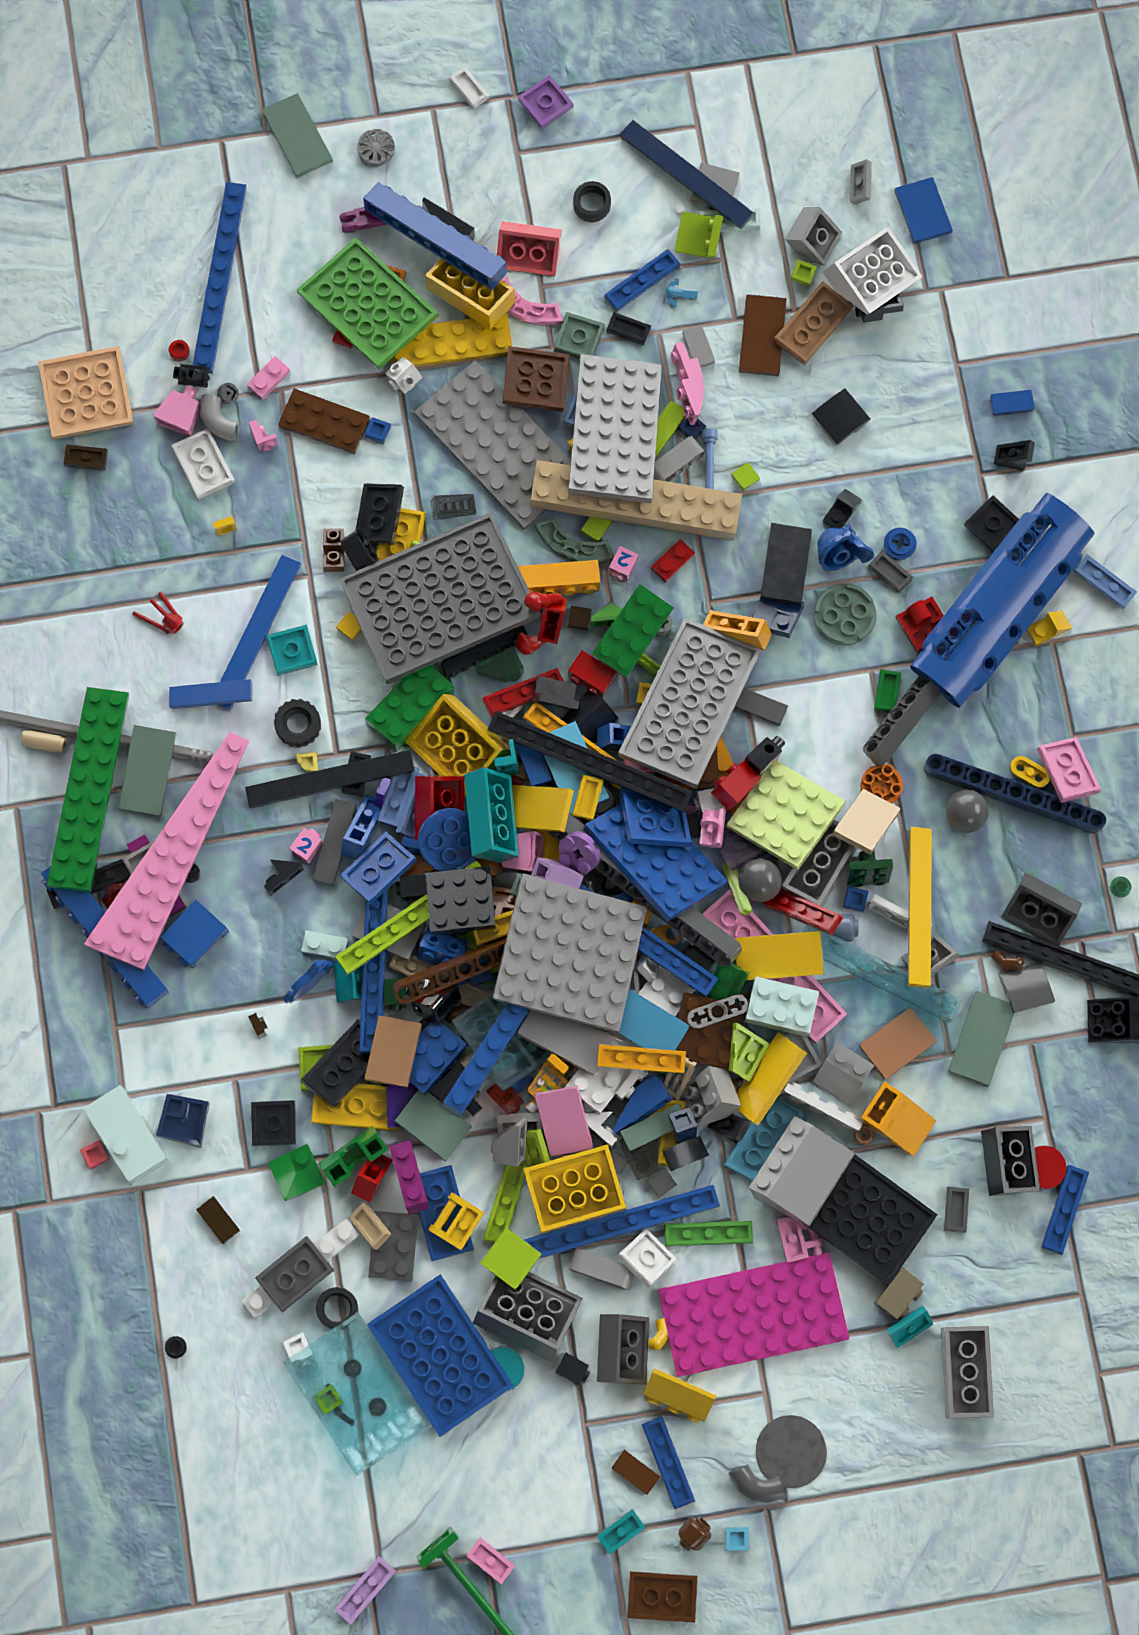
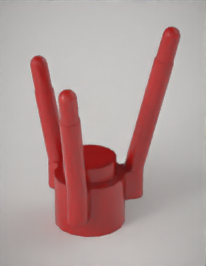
(172, 623)

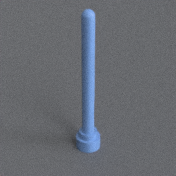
(709, 438)

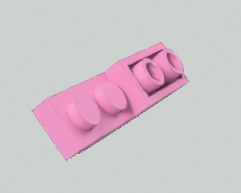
(691, 386)

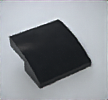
(841, 416)

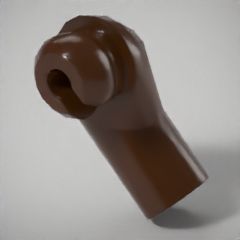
(1007, 964)
(456, 1011)

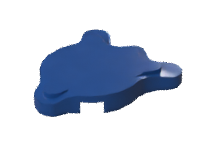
(308, 980)

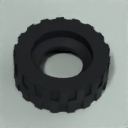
(297, 739)

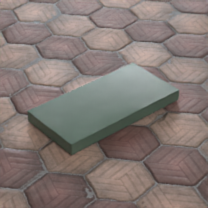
(297, 135)
(147, 770)
(982, 1038)

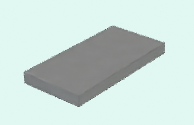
(566, 1039)

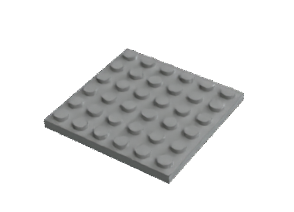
(569, 953)

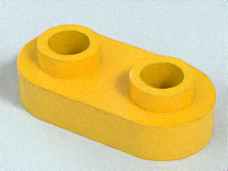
(1030, 770)

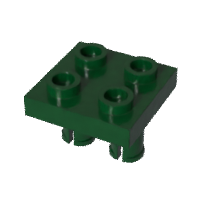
(869, 871)

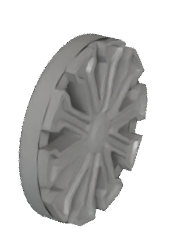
(376, 147)

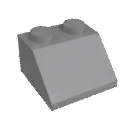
(814, 234)
(843, 1073)

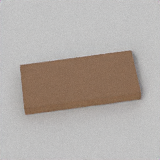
(813, 323)

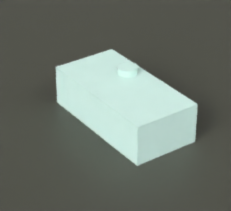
(126, 1134)

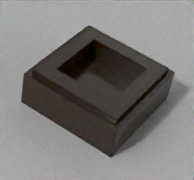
(579, 617)

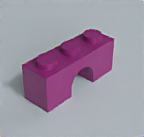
(409, 1177)

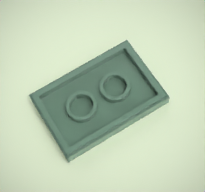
(432, 1124)

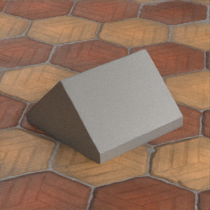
(941, 955)

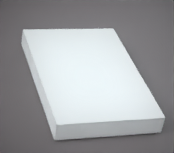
(203, 463)

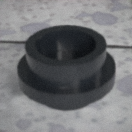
(175, 1347)

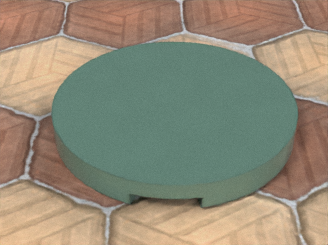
(845, 614)

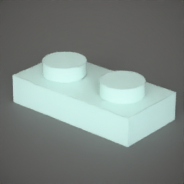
(323, 944)

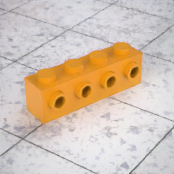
(562, 577)

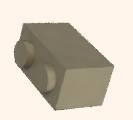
(899, 1294)

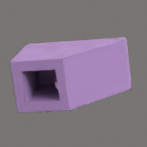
(556, 872)

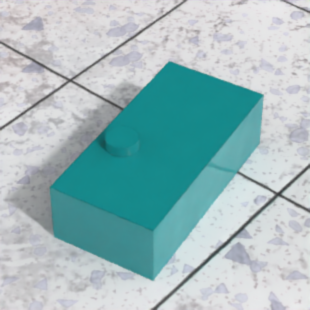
(491, 815)

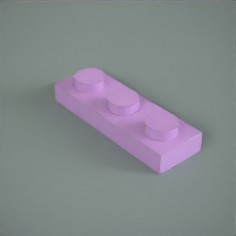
(365, 1590)

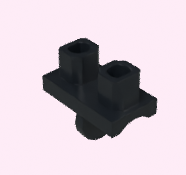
(192, 375)

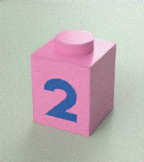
(623, 564)
(306, 845)

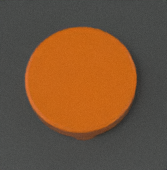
(883, 782)

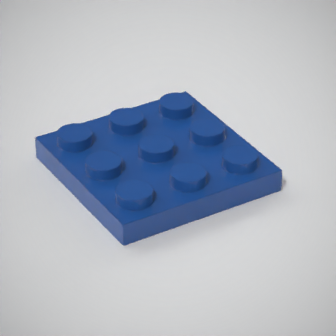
(653, 822)

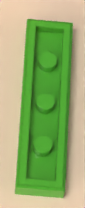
(708, 1233)

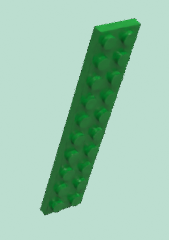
(88, 790)

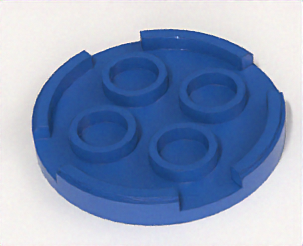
(446, 840)

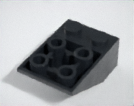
(1113, 1020)

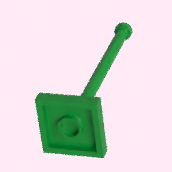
(439, 1549)

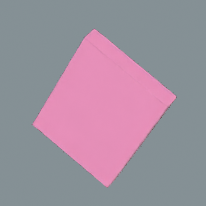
(1068, 769)
(564, 1121)

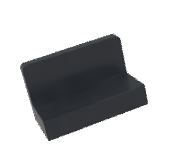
(555, 693)

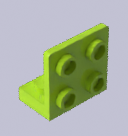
(698, 235)

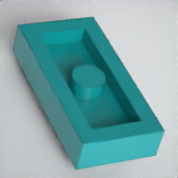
(910, 1326)
(621, 1531)

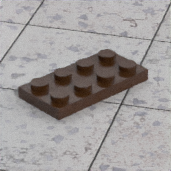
(324, 421)

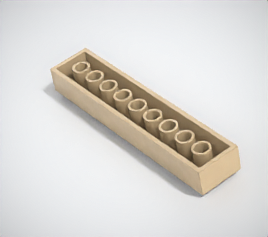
(672, 504)

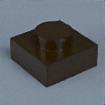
(258, 1024)

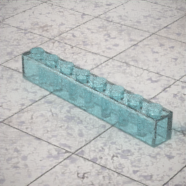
(887, 977)

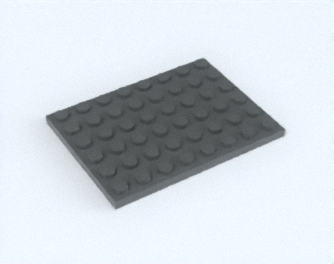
(438, 598)

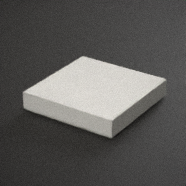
(646, 1258)

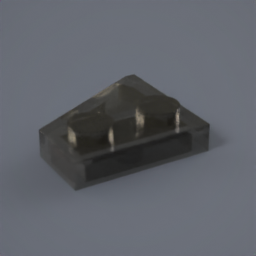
(643, 1159)

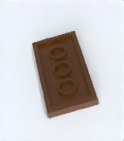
(762, 322)

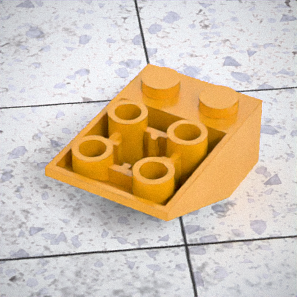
(897, 1119)

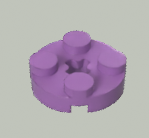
(571, 858)

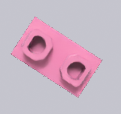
(712, 828)

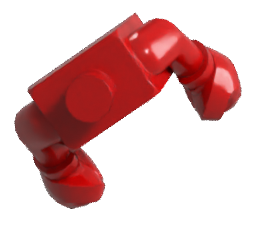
(550, 623)

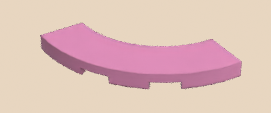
(534, 312)

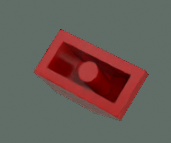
(371, 1177)

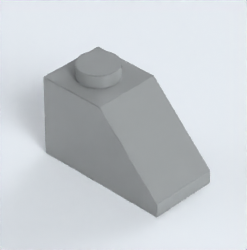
(511, 1145)

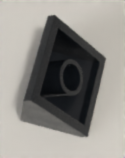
(591, 714)

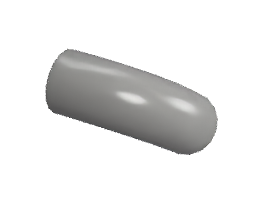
(214, 419)

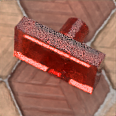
(507, 1100)

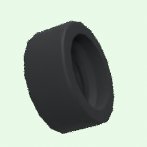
(595, 187)
(328, 1294)

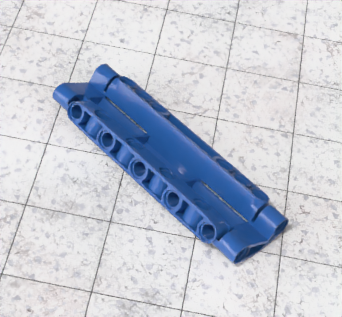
(1003, 599)

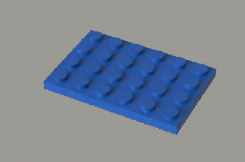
(665, 875)
(440, 1355)

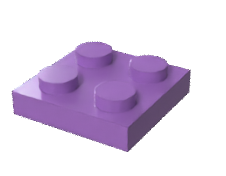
(545, 102)

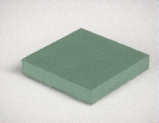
(578, 336)

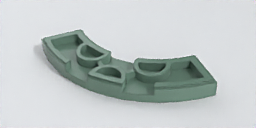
(570, 548)

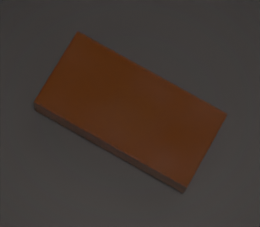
(635, 1472)

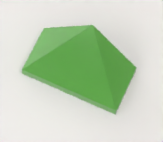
(605, 616)

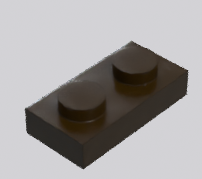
(85, 457)

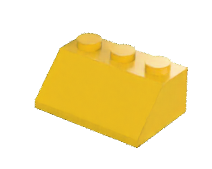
(678, 1396)

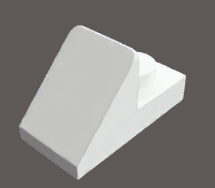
(595, 1124)

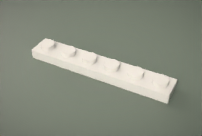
(328, 1245)

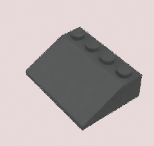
(530, 1316)

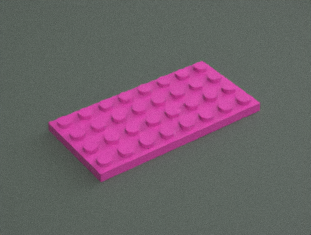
(753, 1314)

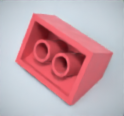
(529, 248)

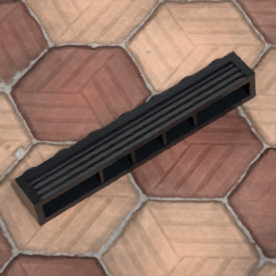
(481, 652)

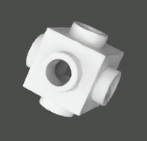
(403, 375)

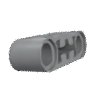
(677, 460)
(601, 1269)

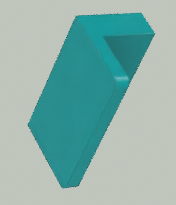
(509, 764)
(348, 986)

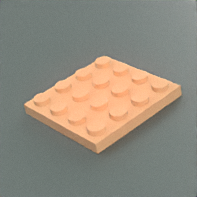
(86, 392)

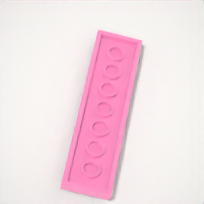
(728, 918)

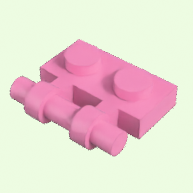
(793, 1239)

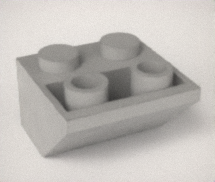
(711, 1096)

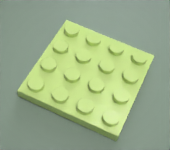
(786, 814)

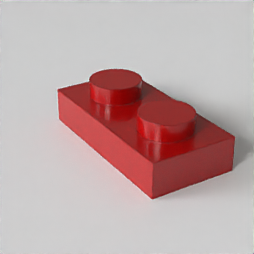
(673, 560)

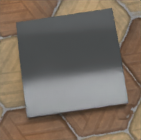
(1027, 988)

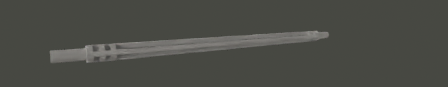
(71, 730)

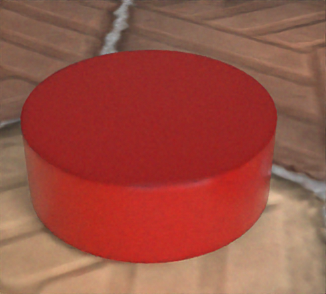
(179, 350)

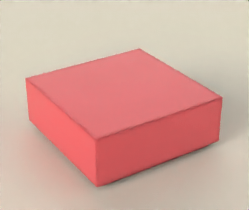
(95, 1154)

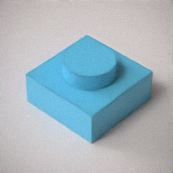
(737, 1538)

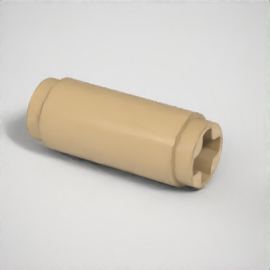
(43, 741)

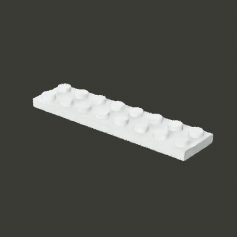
(599, 1089)

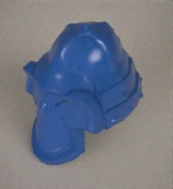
(840, 548)

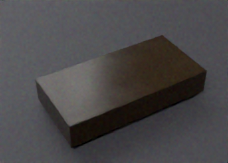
(218, 1220)

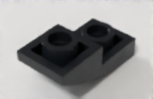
(685, 1153)

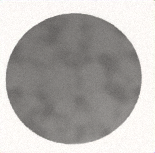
(791, 1450)

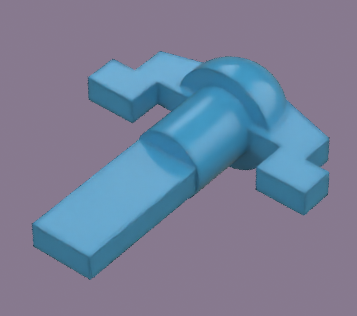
(671, 292)

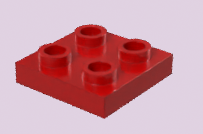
(919, 621)

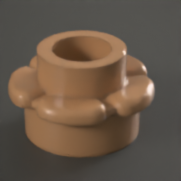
(865, 1141)

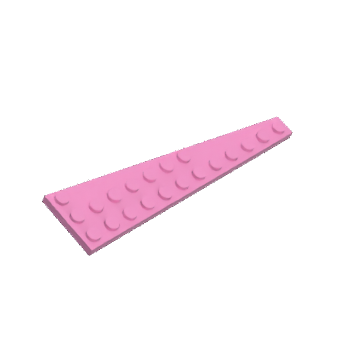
(146, 900)

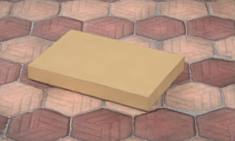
(866, 821)

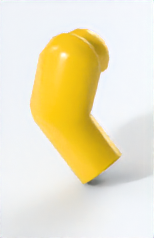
(661, 1336)

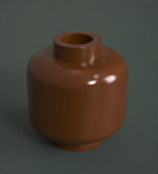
(694, 1534)

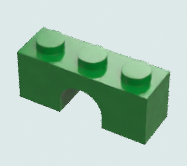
(341, 1162)

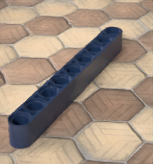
(1025, 792)

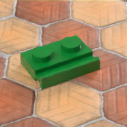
(729, 983)

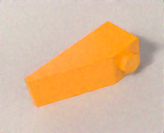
(744, 628)

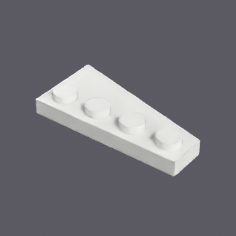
(815, 1105)

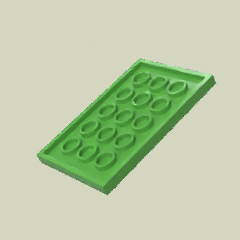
(367, 303)

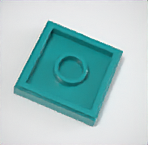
(292, 650)

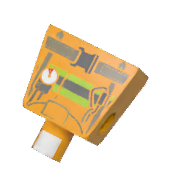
(546, 1080)

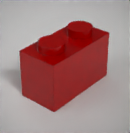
(591, 674)
(735, 785)

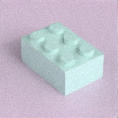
(781, 1006)

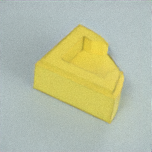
(308, 761)

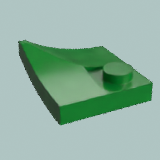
(296, 1173)

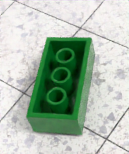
(632, 631)
(407, 705)

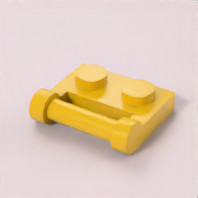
(463, 1224)

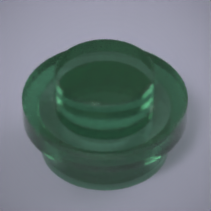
(1120, 887)

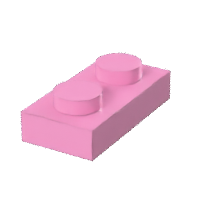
(268, 377)
(490, 1560)

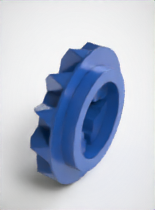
(909, 541)

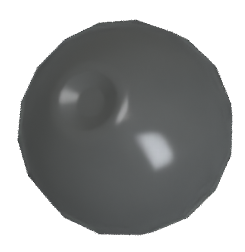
(967, 811)
(760, 880)

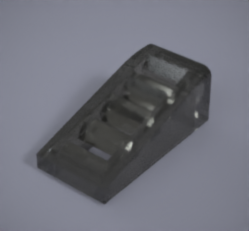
(452, 499)

